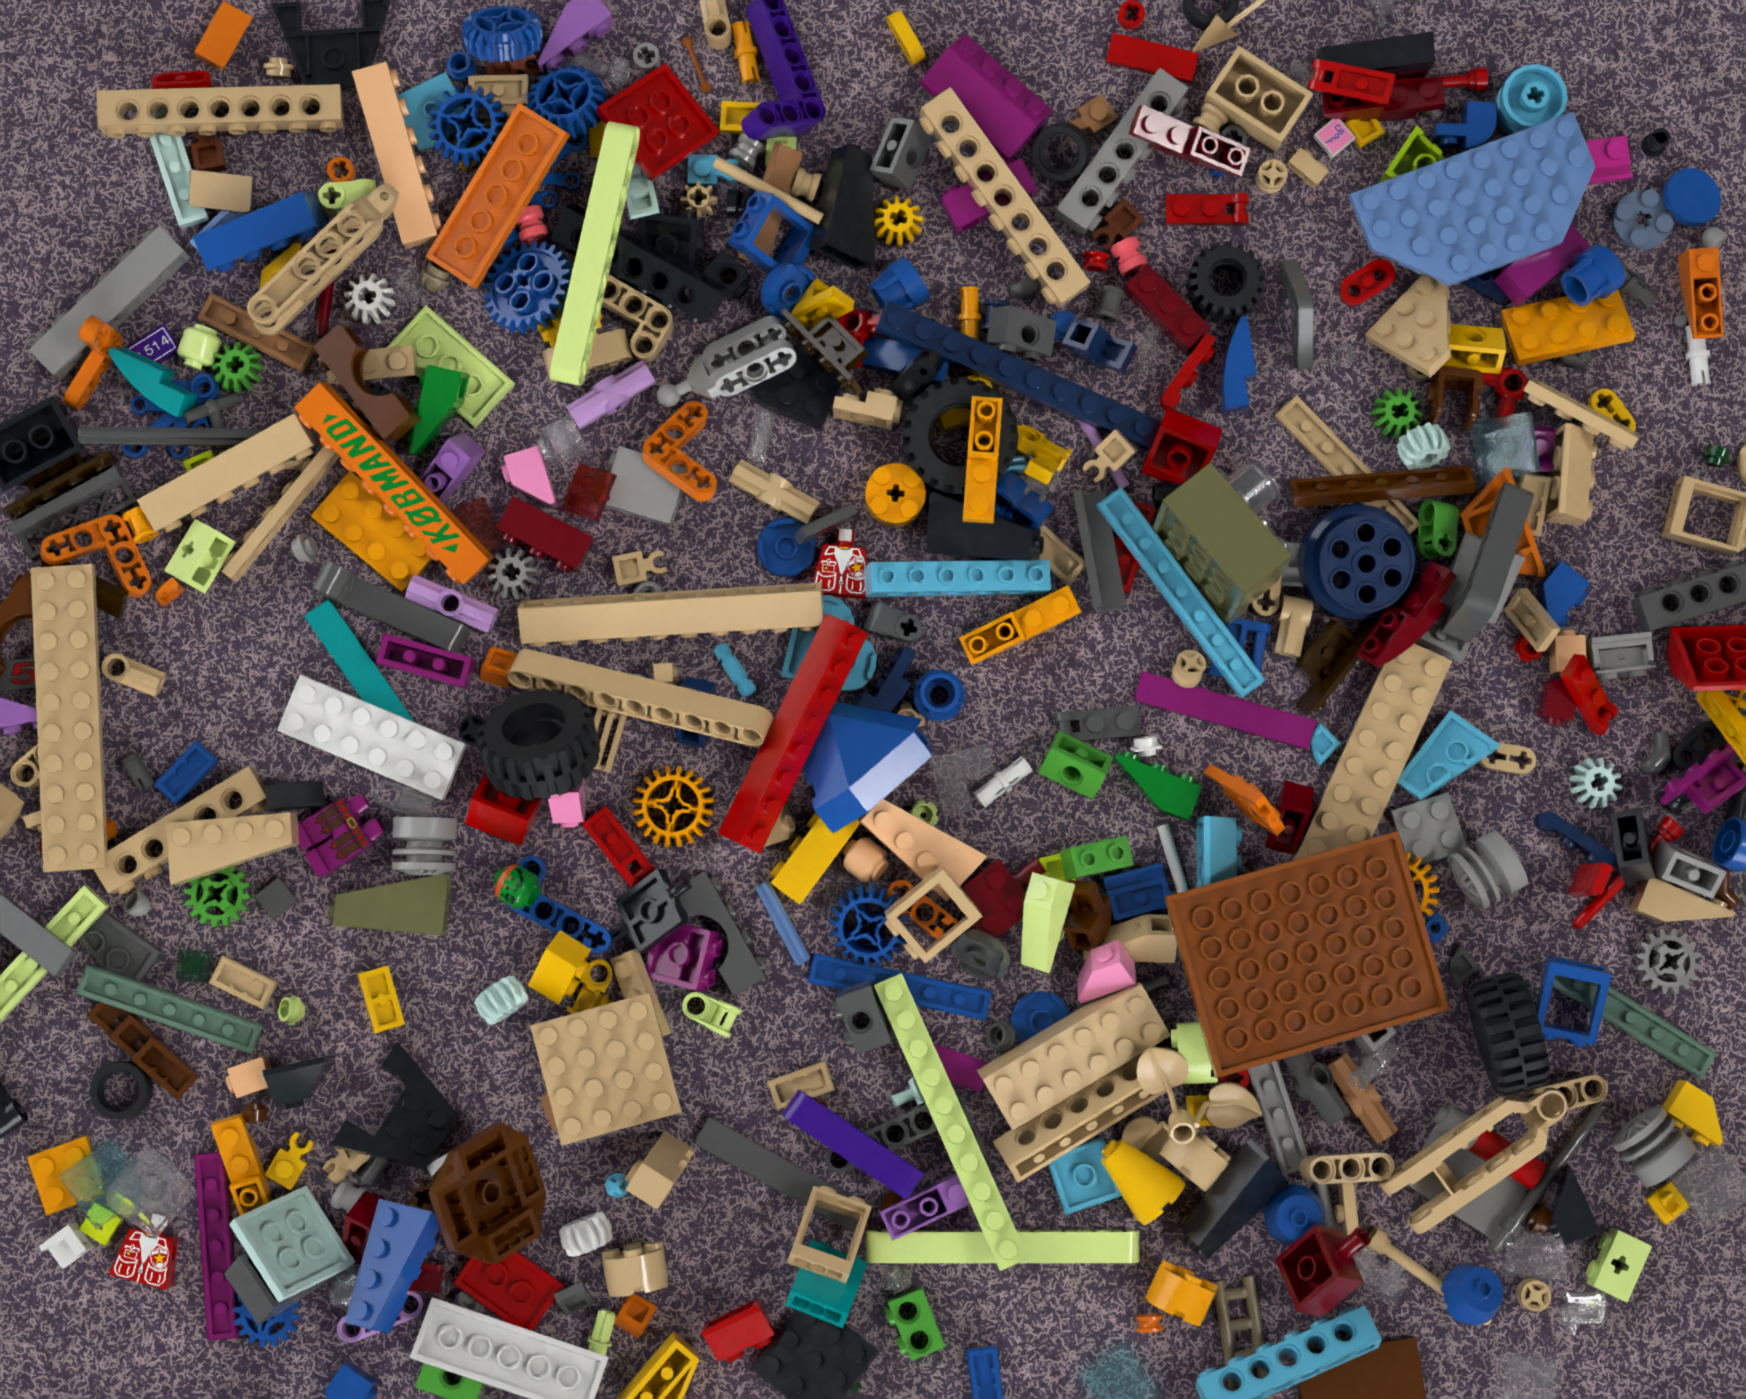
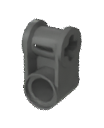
(888, 622)

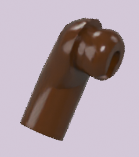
(1725, 894)

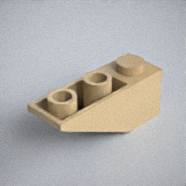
(1666, 903)
(1145, 938)

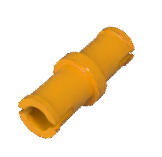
(745, 52)
(970, 313)

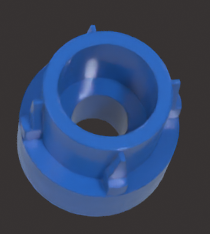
(1593, 275)
(900, 285)
(946, 681)
(1730, 845)

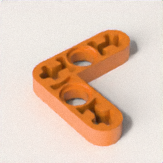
(99, 338)
(672, 455)
(100, 540)

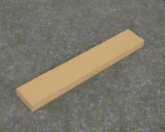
(1333, 453)

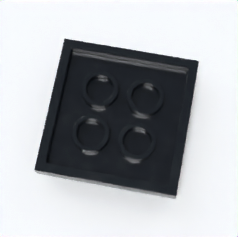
(815, 1359)

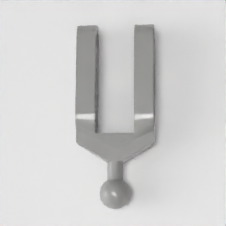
(727, 367)

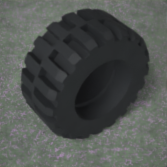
(920, 423)
(542, 769)
(1508, 1033)

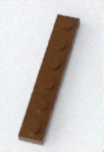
(1381, 486)

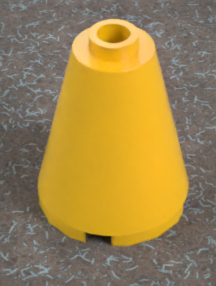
(1141, 1180)

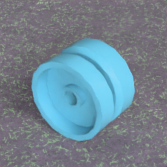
(1530, 98)

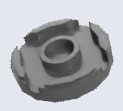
(980, 954)

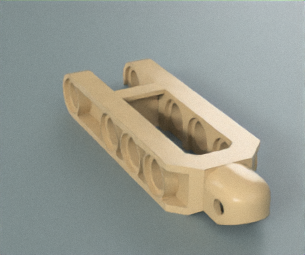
(292, 290)
(1538, 1111)

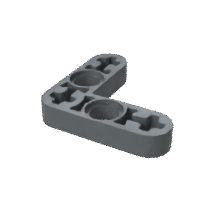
(1303, 312)

